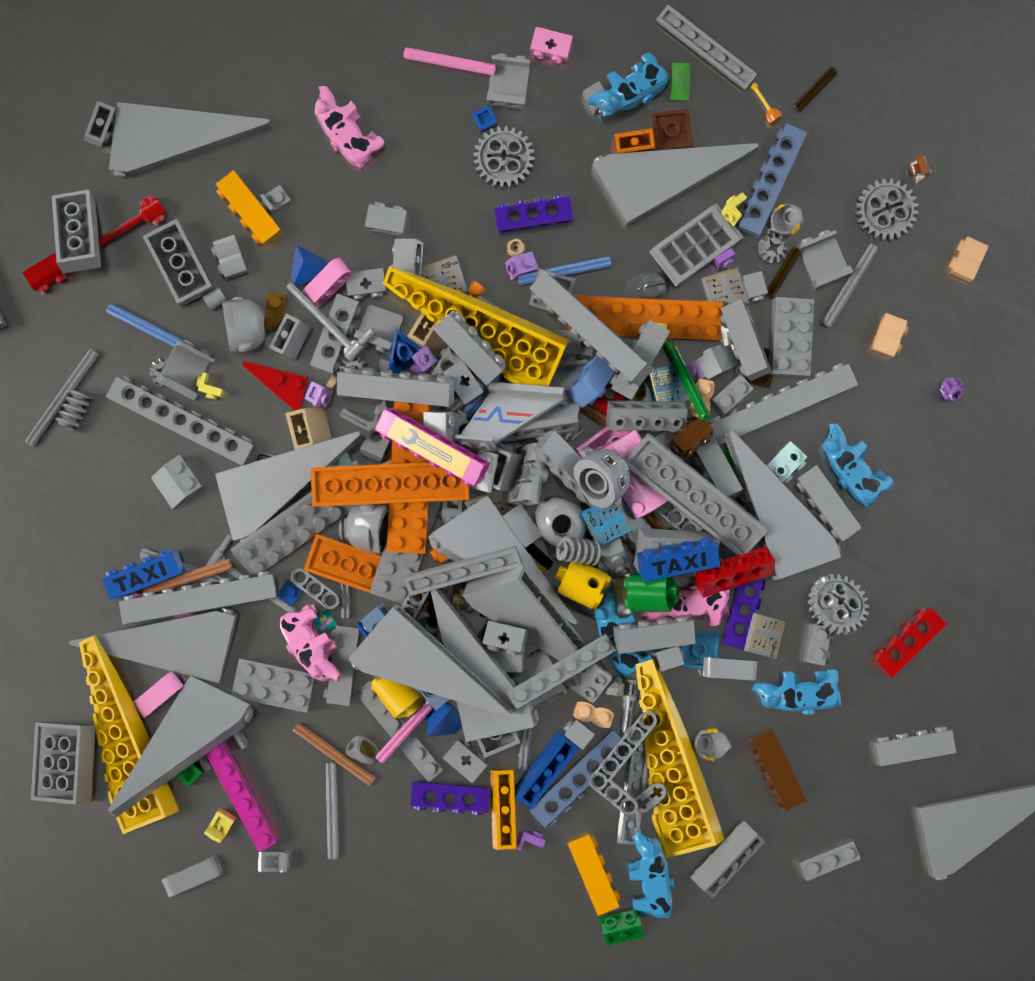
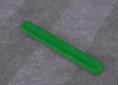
(687, 380)

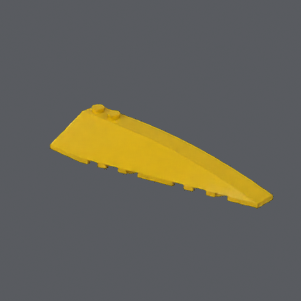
(527, 349)
(120, 737)
(686, 815)

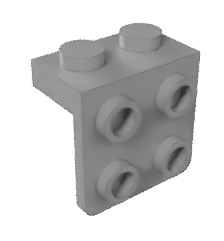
(383, 323)
(590, 682)

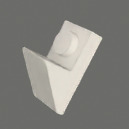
(487, 482)

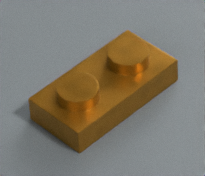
(274, 311)

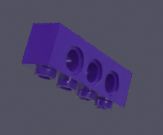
(525, 222)
(730, 636)
(480, 793)

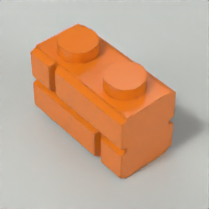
(634, 140)

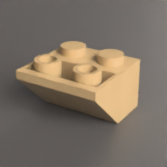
(424, 335)
(308, 426)

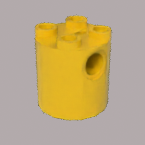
(582, 583)
(396, 697)

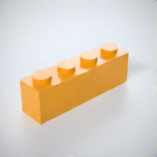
(249, 209)
(503, 809)
(593, 873)

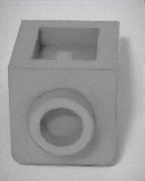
(274, 200)

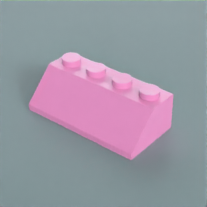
(639, 496)

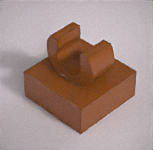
(921, 166)

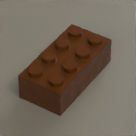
(776, 768)

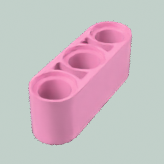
(327, 282)
(158, 694)

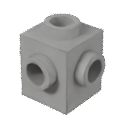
(450, 510)

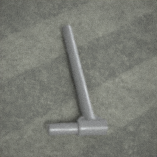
(352, 348)
(219, 556)

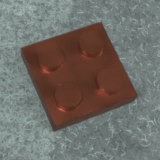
(672, 130)

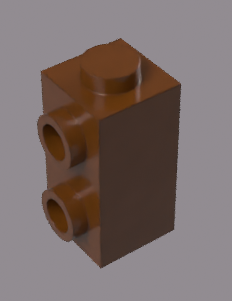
(691, 438)

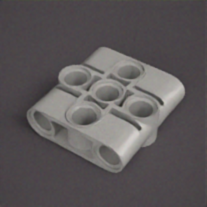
(529, 479)

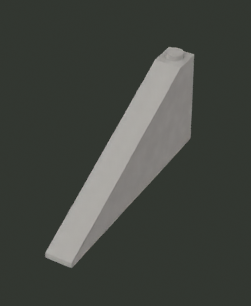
(158, 135)
(651, 178)
(268, 486)
(482, 531)
(793, 532)
(520, 602)
(183, 644)
(469, 649)
(411, 656)
(192, 727)
(966, 826)

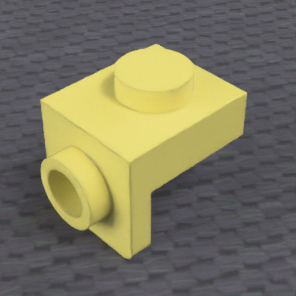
(731, 211)
(211, 392)
(220, 825)

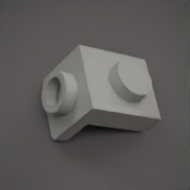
(273, 861)

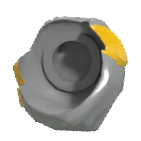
(786, 219)
(711, 744)

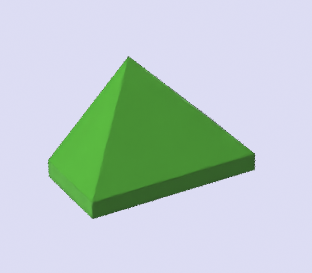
(680, 82)

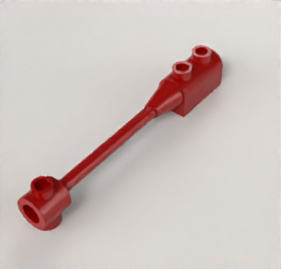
(47, 270)

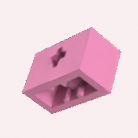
(543, 38)

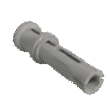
(630, 697)

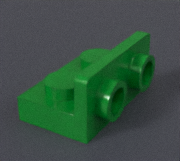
(621, 927)

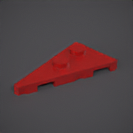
(285, 385)

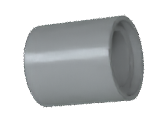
(214, 298)

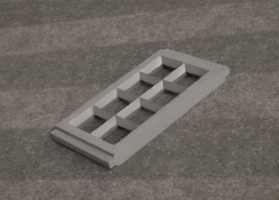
(666, 265)

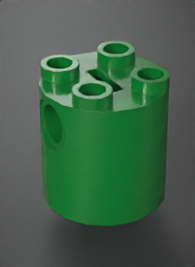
(652, 595)

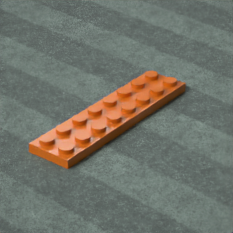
(683, 317)
(384, 484)
(408, 520)
(348, 565)

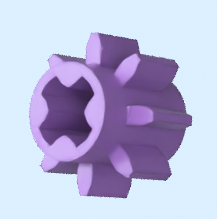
(952, 389)

